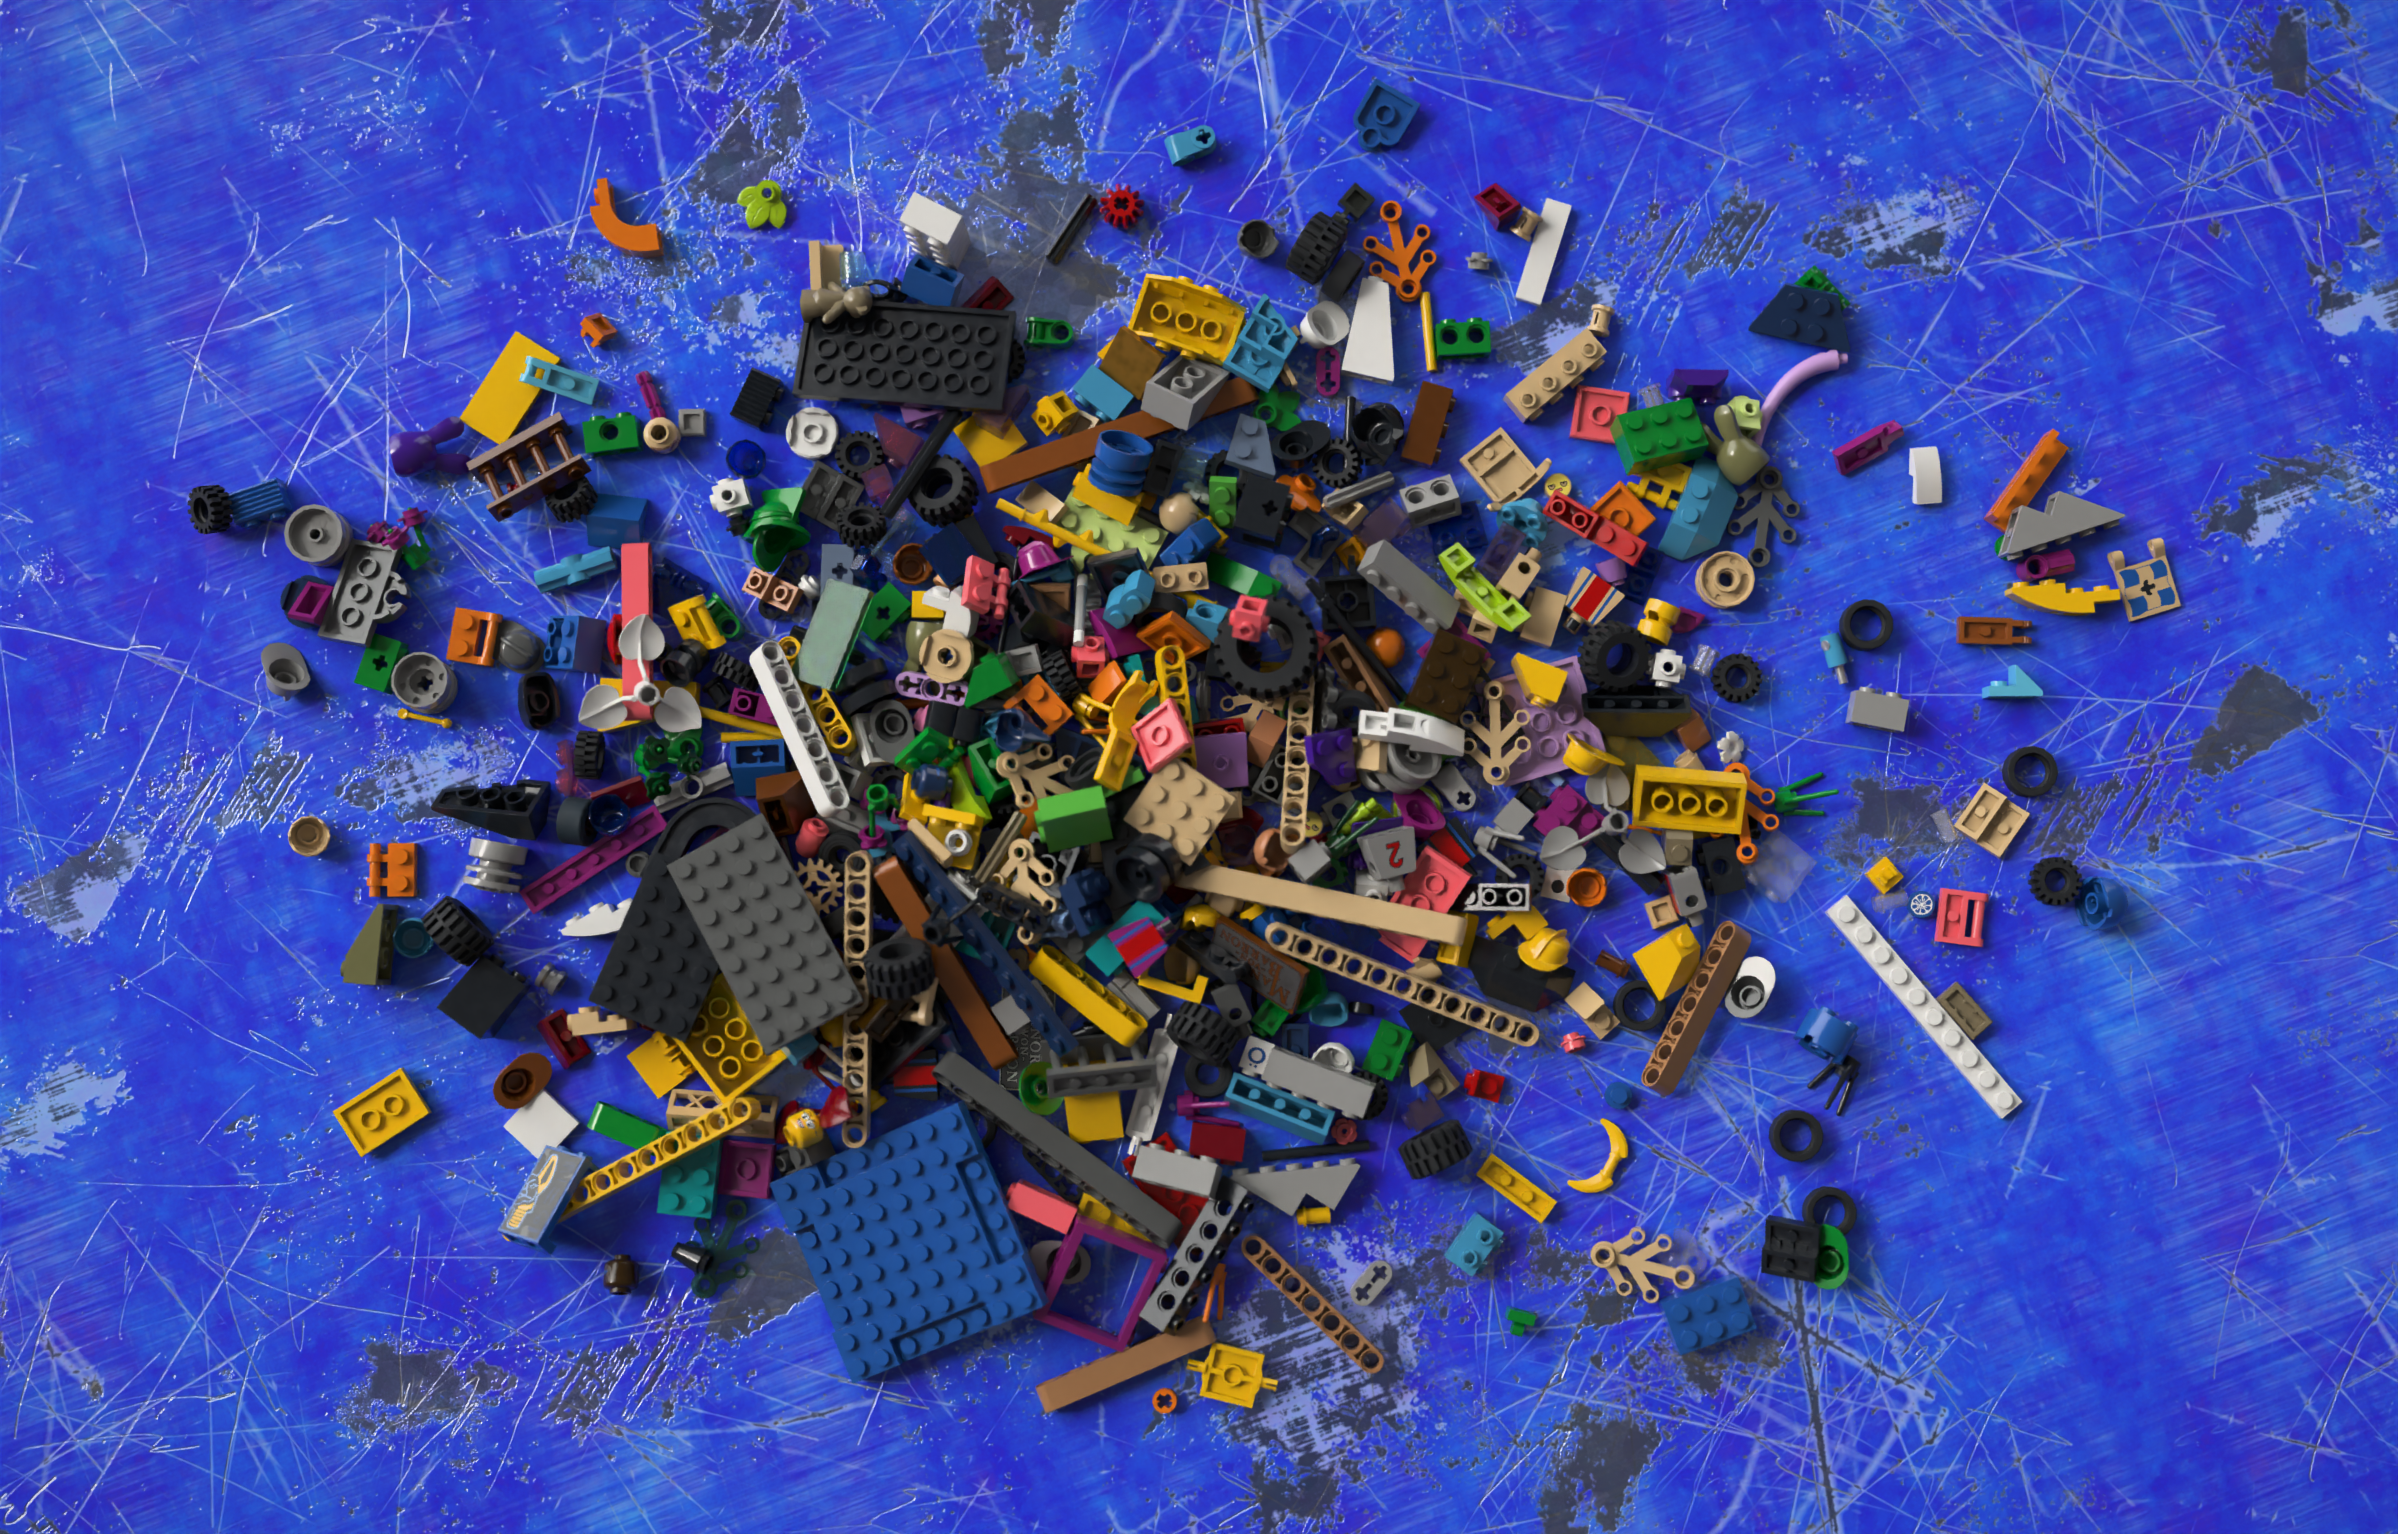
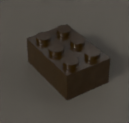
(1445, 677)

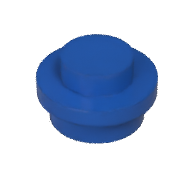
(1618, 1095)

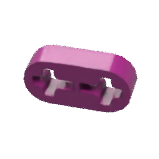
(1334, 372)

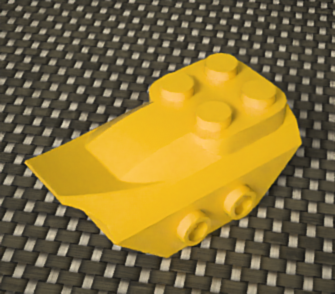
(1187, 318)

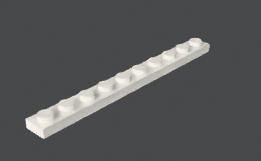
(1923, 1007)

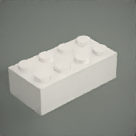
(935, 231)

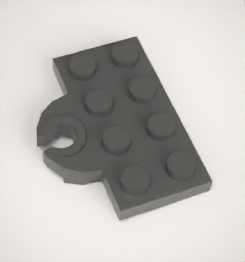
(364, 594)

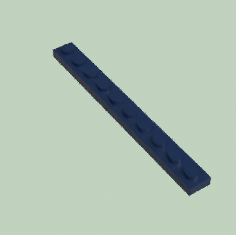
(985, 944)

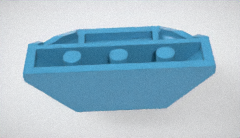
(1700, 512)

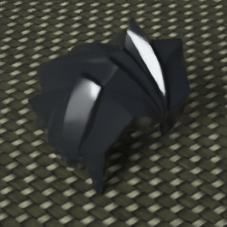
(1377, 432)

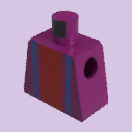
(1142, 943)

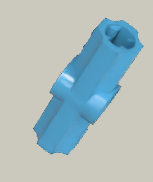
(575, 570)

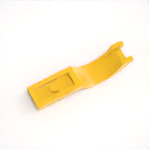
(1121, 742)

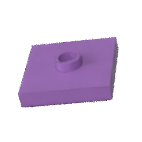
(1223, 758)

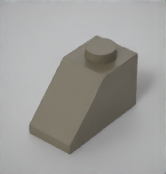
(1677, 846)

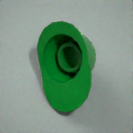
(1833, 1259)

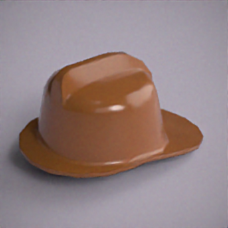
(522, 1080)

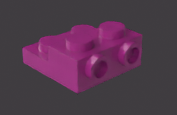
(1568, 810)

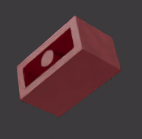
(1217, 1142)

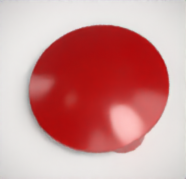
(613, 635)

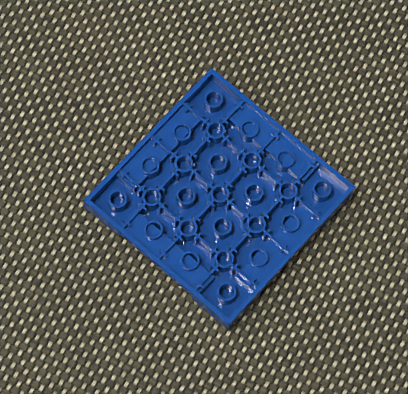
(910, 1242)

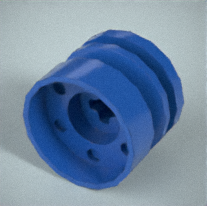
(1120, 463)

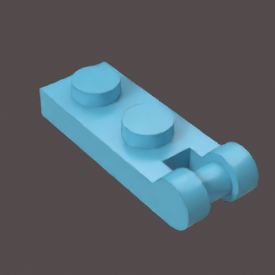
(560, 380)

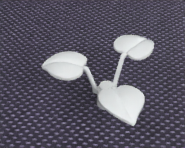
(602, 704)

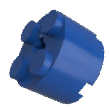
(1826, 1035)

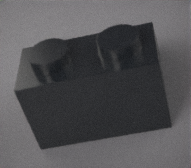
(1063, 862)

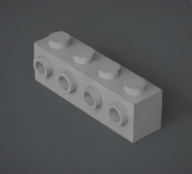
(1408, 587)
(1318, 1081)

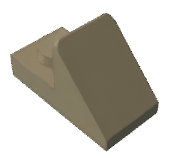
(1428, 1067)

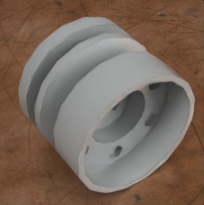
(412, 675)
(495, 865)

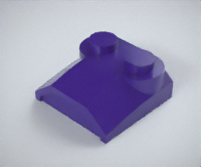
(1696, 384)

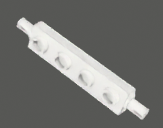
(1149, 1100)

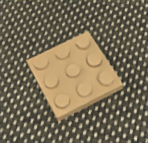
(1180, 808)

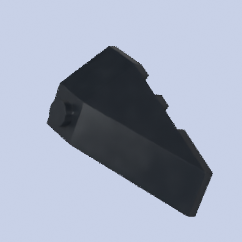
(509, 810)

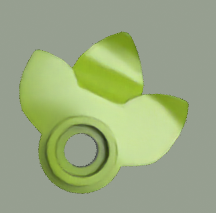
(761, 208)

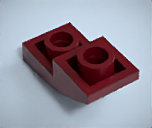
(1023, 536)

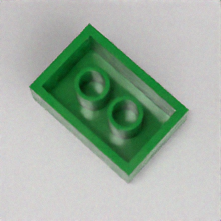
(1659, 436)

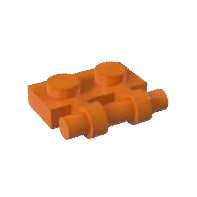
(401, 870)

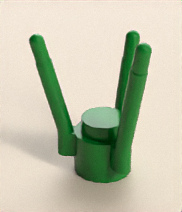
(1786, 801)

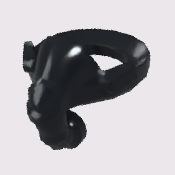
(893, 293)

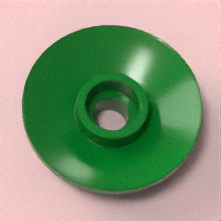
(1039, 1102)

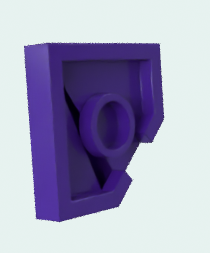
(1332, 755)

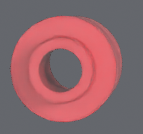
(811, 837)

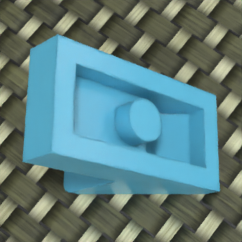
(2018, 687)

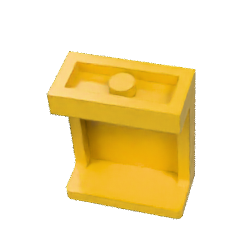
(1172, 989)

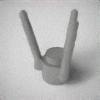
(1488, 838)

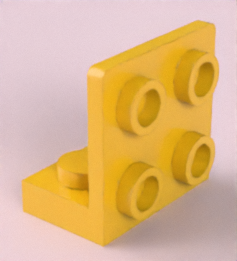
(945, 820)

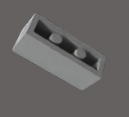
(1177, 1171)

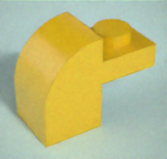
(1525, 922)

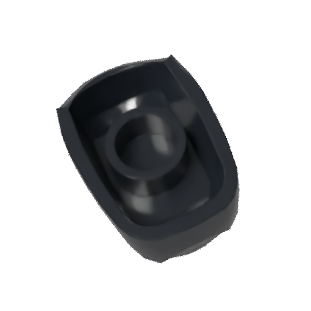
(538, 701)

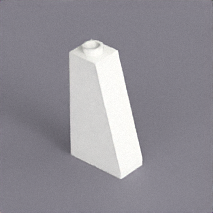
(1370, 338)

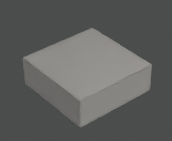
(693, 422)

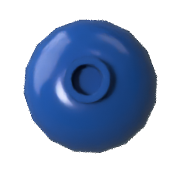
(2101, 903)

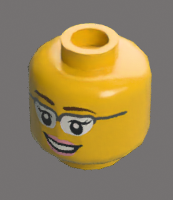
(803, 1129)

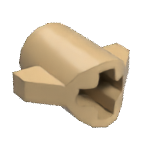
(1426, 969)

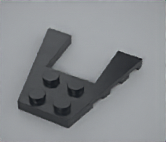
(1123, 833)

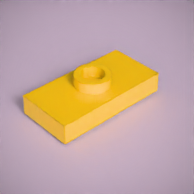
(912, 805)

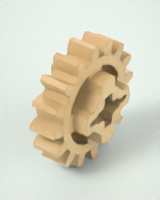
(826, 885)

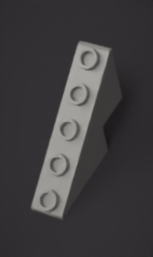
(2062, 517)
(1288, 1186)

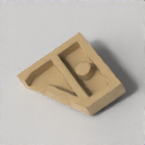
(1370, 755)

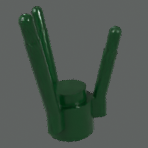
(1340, 844)

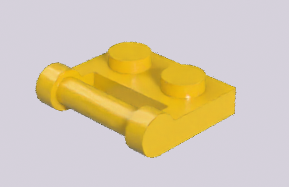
(696, 622)

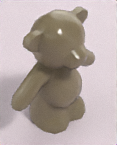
(834, 302)

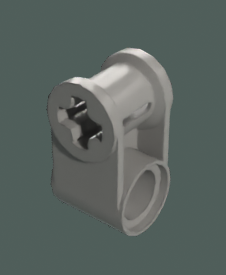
(1450, 783)

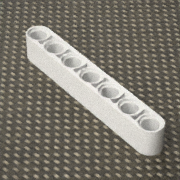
(799, 742)

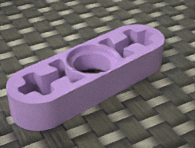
(915, 677)

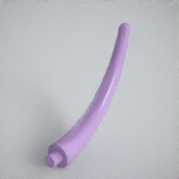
(1804, 370)

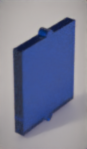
(948, 553)

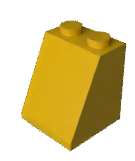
(1094, 1115)

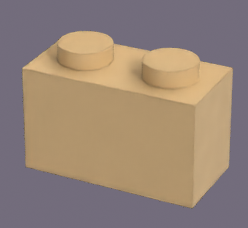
(1545, 612)

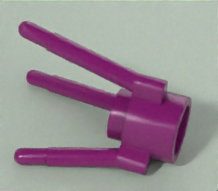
(1189, 1105)

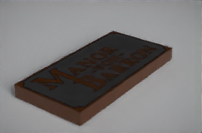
(1271, 971)

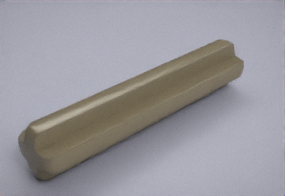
(1001, 847)

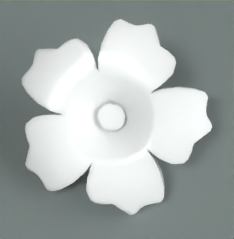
(1197, 491)
(1731, 747)

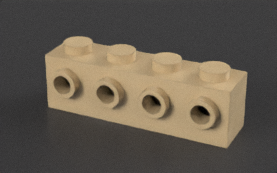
(1555, 375)

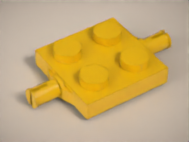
(1232, 1374)

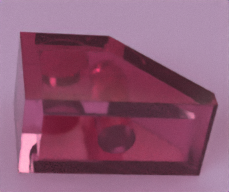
(897, 442)

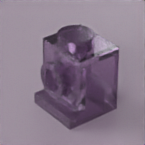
(1422, 1113)

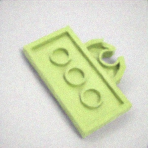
(1110, 533)

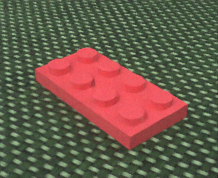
(1430, 887)

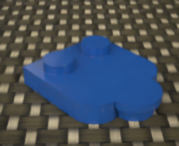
(1383, 116)

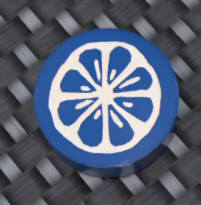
(1920, 904)

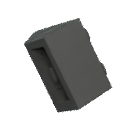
(1271, 780)

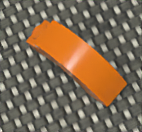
(632, 240)

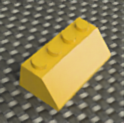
(1688, 799)

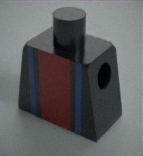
(1453, 844)
(916, 1078)

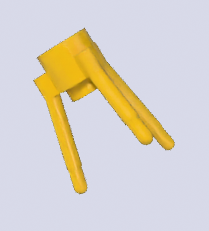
(1086, 708)

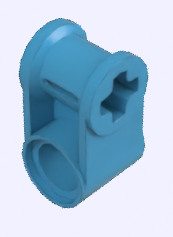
(1187, 146)

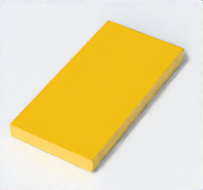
(501, 398)

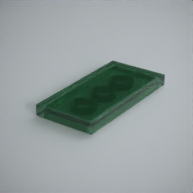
(832, 634)

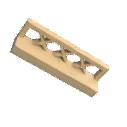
(679, 1115)

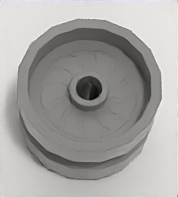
(303, 531)
(1408, 768)

